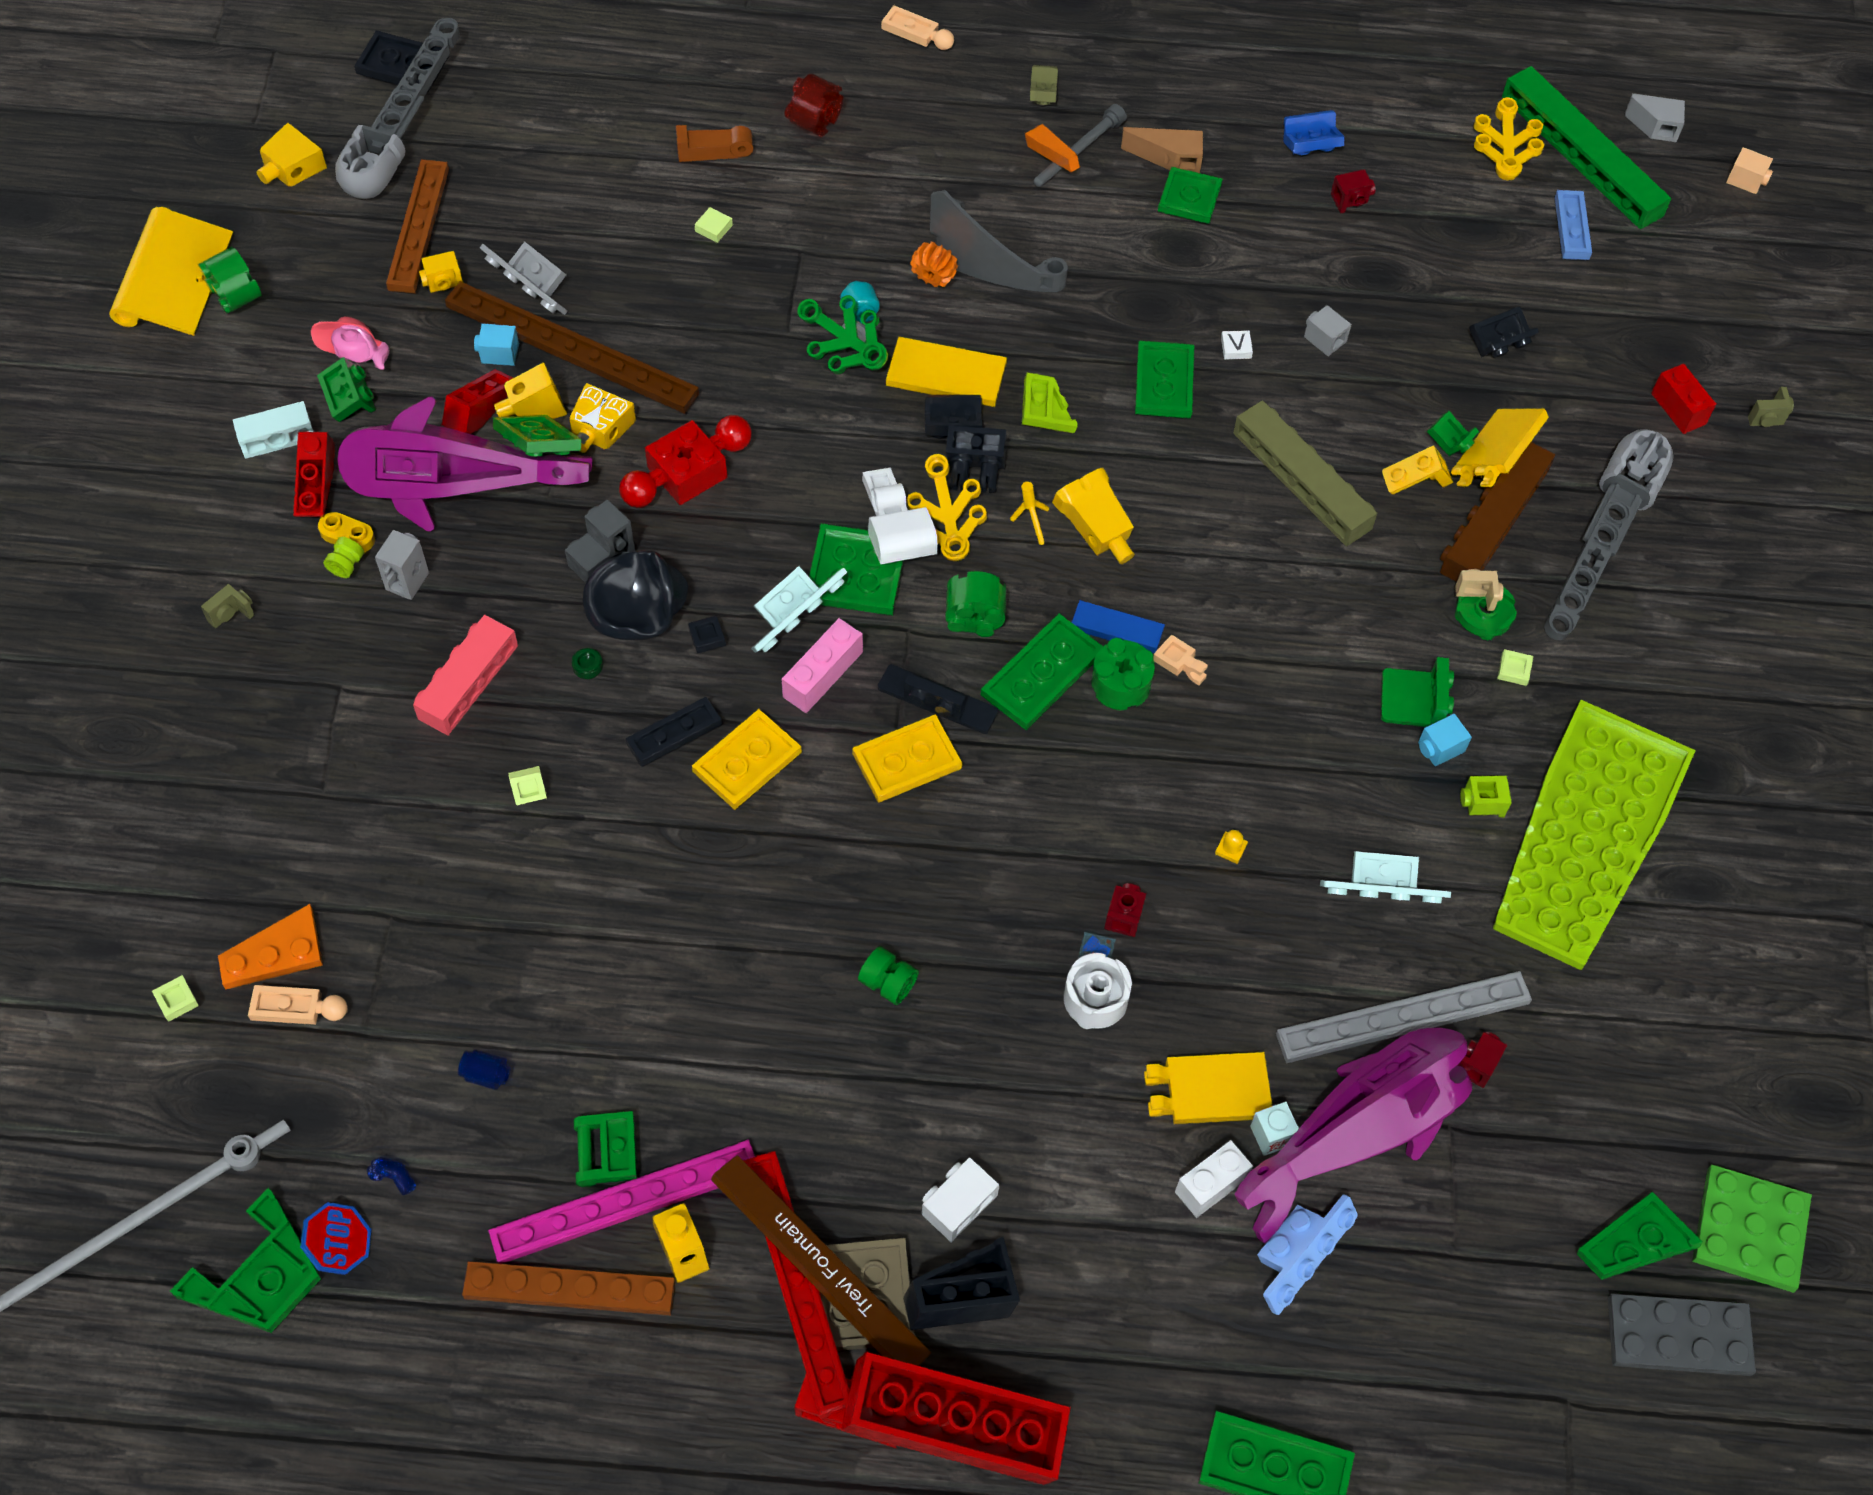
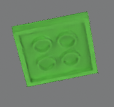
(1752, 1228)

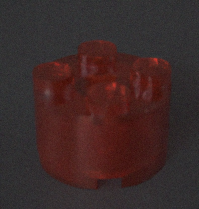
(814, 104)

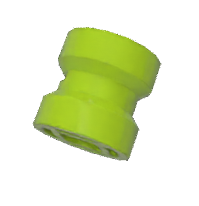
(344, 556)

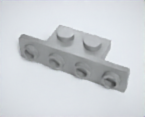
(532, 269)

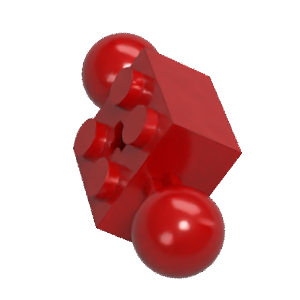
(685, 462)

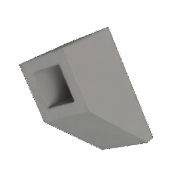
(1657, 116)

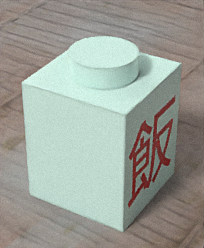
(1273, 1128)

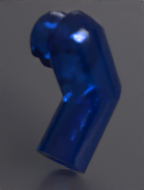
(392, 1169)

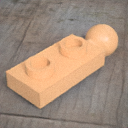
(916, 28)
(294, 1005)

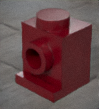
(1352, 189)
(1125, 918)
(1483, 1058)

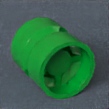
(889, 976)

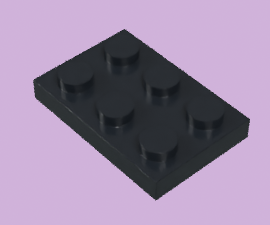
(389, 57)

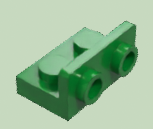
(345, 389)

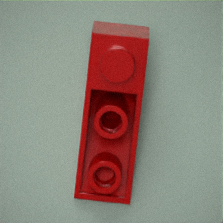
(313, 473)

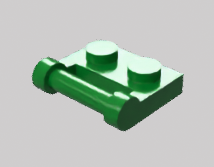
(617, 1148)

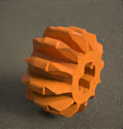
(934, 264)

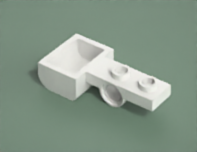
(895, 531)

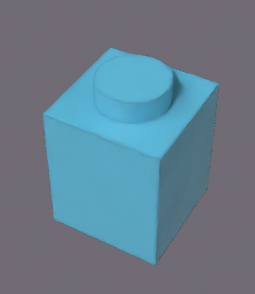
(497, 344)
(1444, 740)

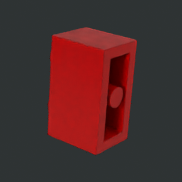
(1683, 398)

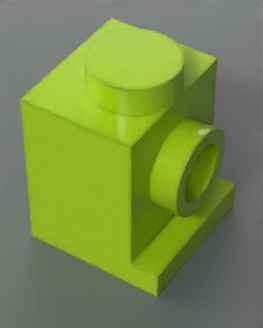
(1486, 795)

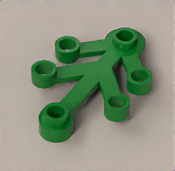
(846, 337)

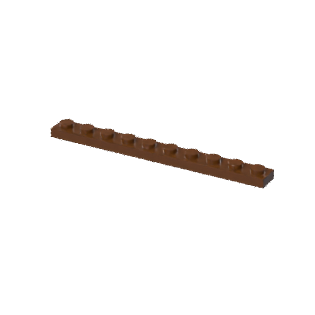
(574, 347)

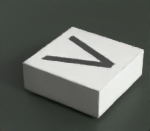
(1236, 344)

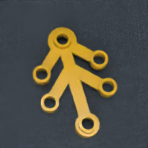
(1507, 164)
(949, 513)

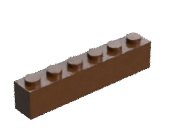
(1497, 513)

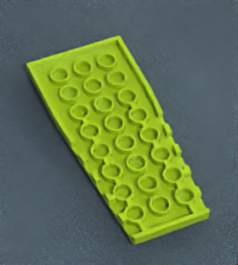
(1589, 832)

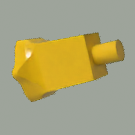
(1096, 514)

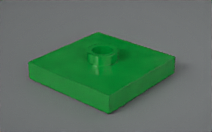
(1190, 195)

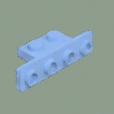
(1301, 1247)

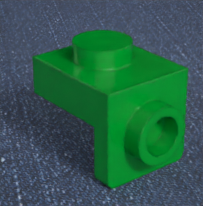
(1451, 434)

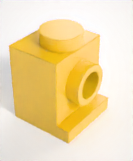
(440, 271)

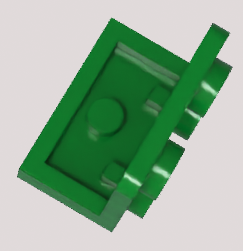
(1417, 696)

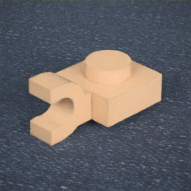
(1179, 656)

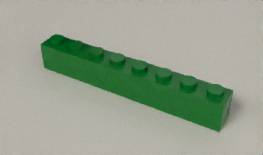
(1588, 148)

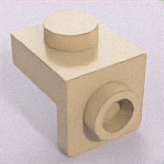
(1480, 584)

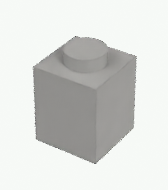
(1327, 330)

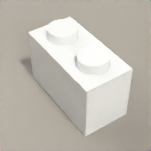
(1213, 1179)
(959, 1198)

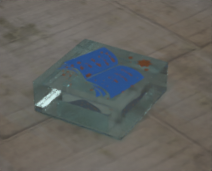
(1096, 944)

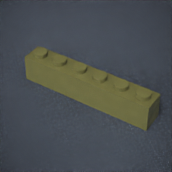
(1305, 473)

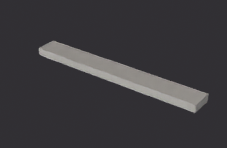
(1403, 1017)

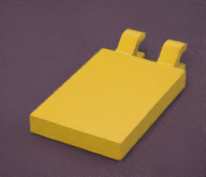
(1499, 445)
(1210, 1087)

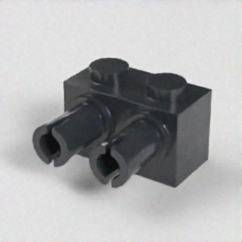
(976, 448)

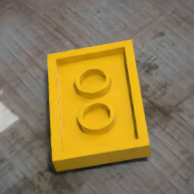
(907, 758)
(746, 759)

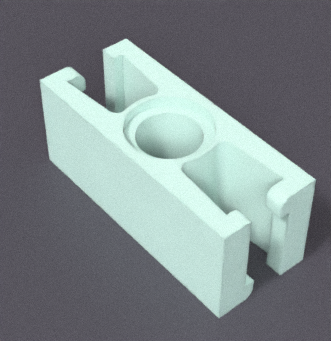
(272, 429)

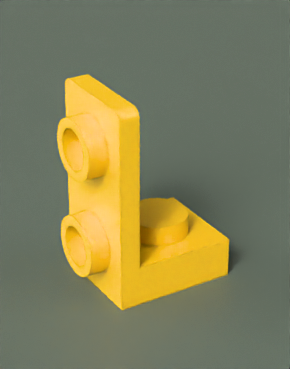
(1417, 468)

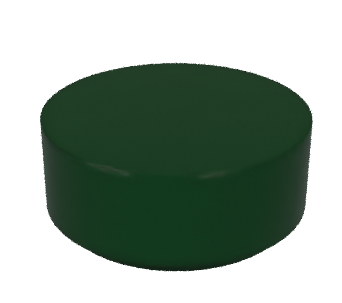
(587, 663)

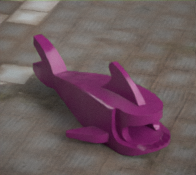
(433, 461)
(1377, 1107)

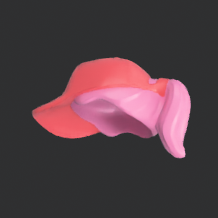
(351, 340)

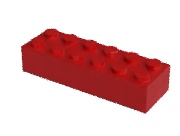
(956, 1418)

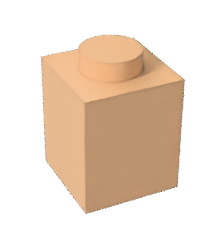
(1750, 171)

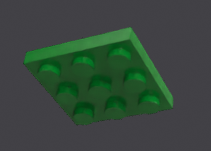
(867, 582)

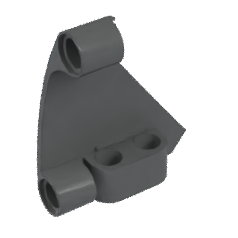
(983, 255)

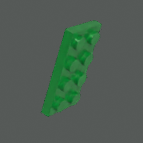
(1041, 671)
(1268, 1461)

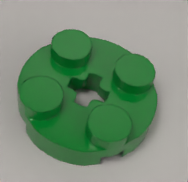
(1486, 624)

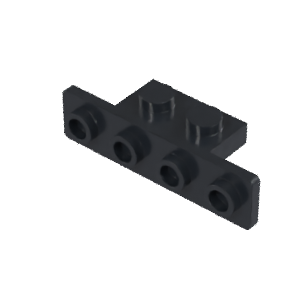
(938, 699)

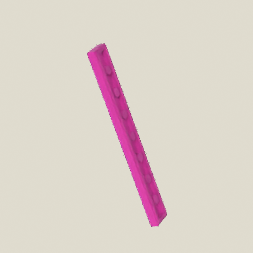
(612, 1205)

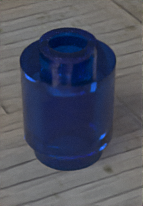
(484, 1069)

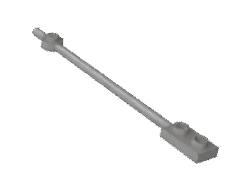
(230, 1160)

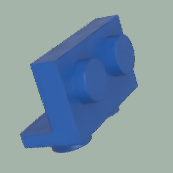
(1312, 132)

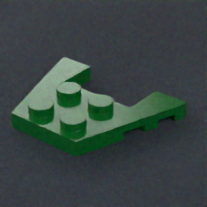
(266, 1283)

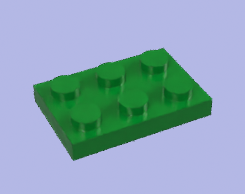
(1164, 379)
(537, 434)

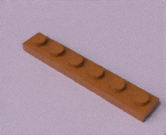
(417, 226)
(569, 1288)

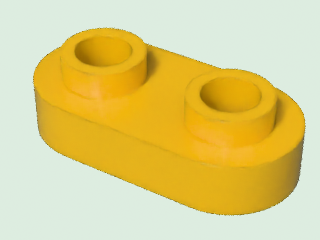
(345, 527)

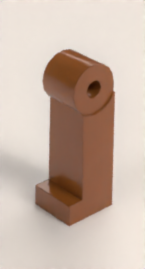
(713, 144)

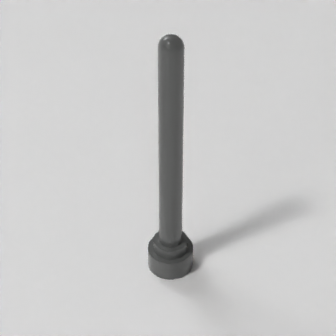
(1113, 117)

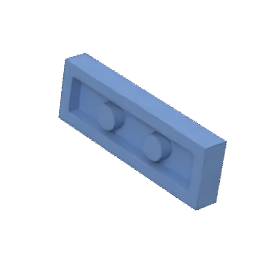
(1573, 225)

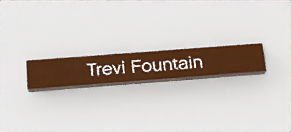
(818, 1263)

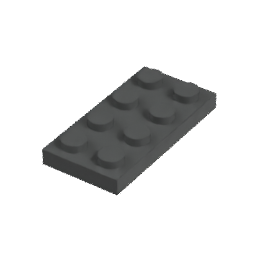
(1681, 1335)

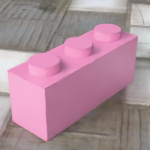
(822, 665)

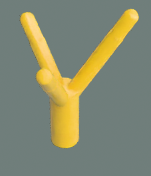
(1030, 504)

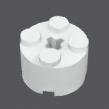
(1111, 994)

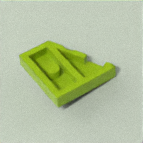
(1045, 405)

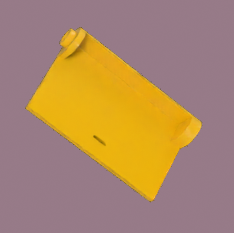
(165, 272)

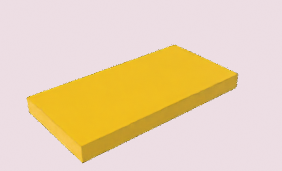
(945, 370)

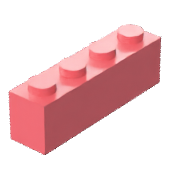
(465, 674)

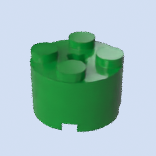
(230, 279)
(975, 603)
(1122, 674)

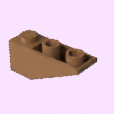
(1165, 147)

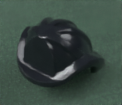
(634, 596)

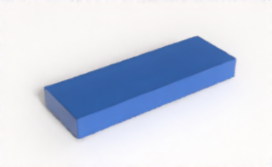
(1115, 624)

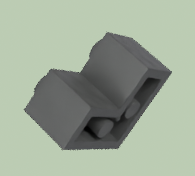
(606, 537)

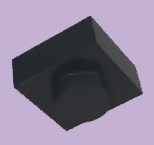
(706, 634)

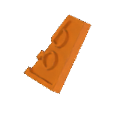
(273, 952)

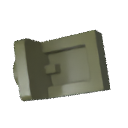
(1043, 84)
(1772, 412)

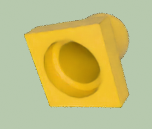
(1231, 846)

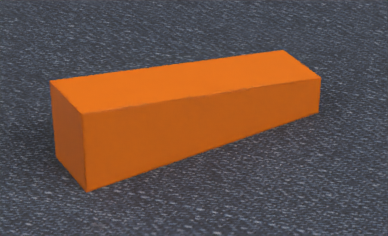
(1050, 146)

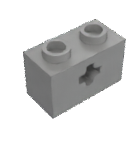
(402, 564)

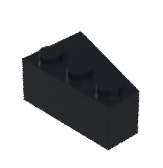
(964, 1291)

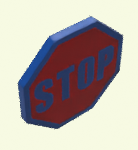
(335, 1238)

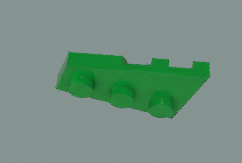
(1638, 1239)

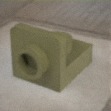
(225, 603)

